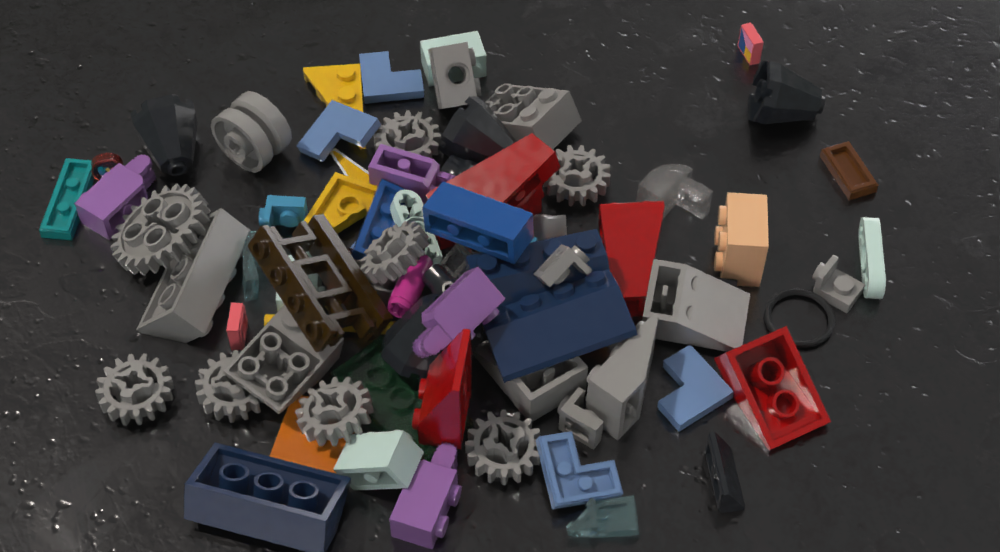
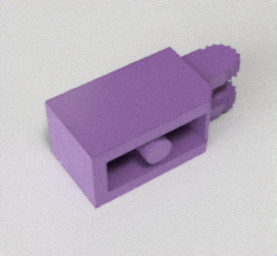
(406, 170)
(114, 194)
(461, 306)
(424, 505)

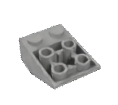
(535, 110)
(695, 307)
(281, 363)
(620, 384)
(538, 391)

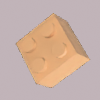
(742, 238)

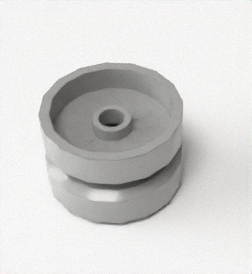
(251, 131)

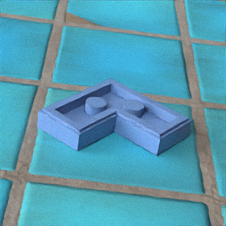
(385, 86)
(334, 124)
(699, 389)
(568, 480)

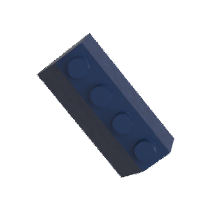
(518, 279)
(558, 325)
(266, 498)

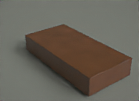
(849, 170)

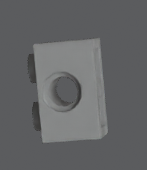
(441, 61)

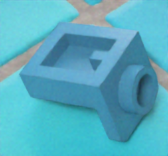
(283, 211)

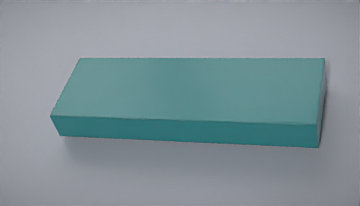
(61, 214)

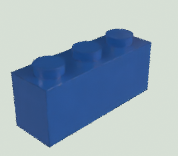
(478, 222)

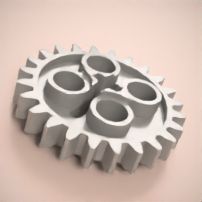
(160, 229)

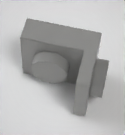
(557, 266)
(836, 286)
(583, 423)

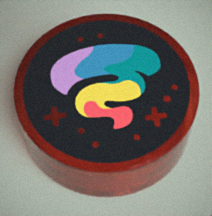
(104, 163)

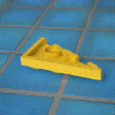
(337, 83)
(343, 201)

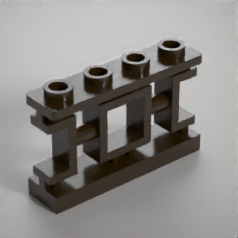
(337, 271)

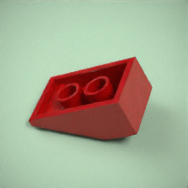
(773, 388)
(446, 395)

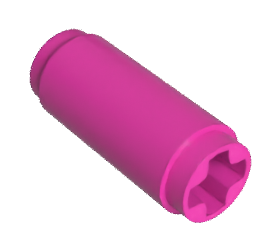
(409, 288)

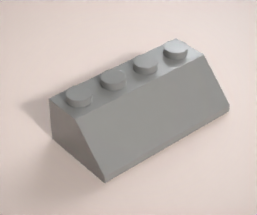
(195, 286)

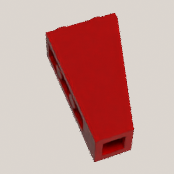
(511, 173)
(631, 243)

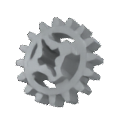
(409, 134)
(577, 175)
(394, 252)
(134, 389)
(222, 394)
(334, 411)
(494, 456)

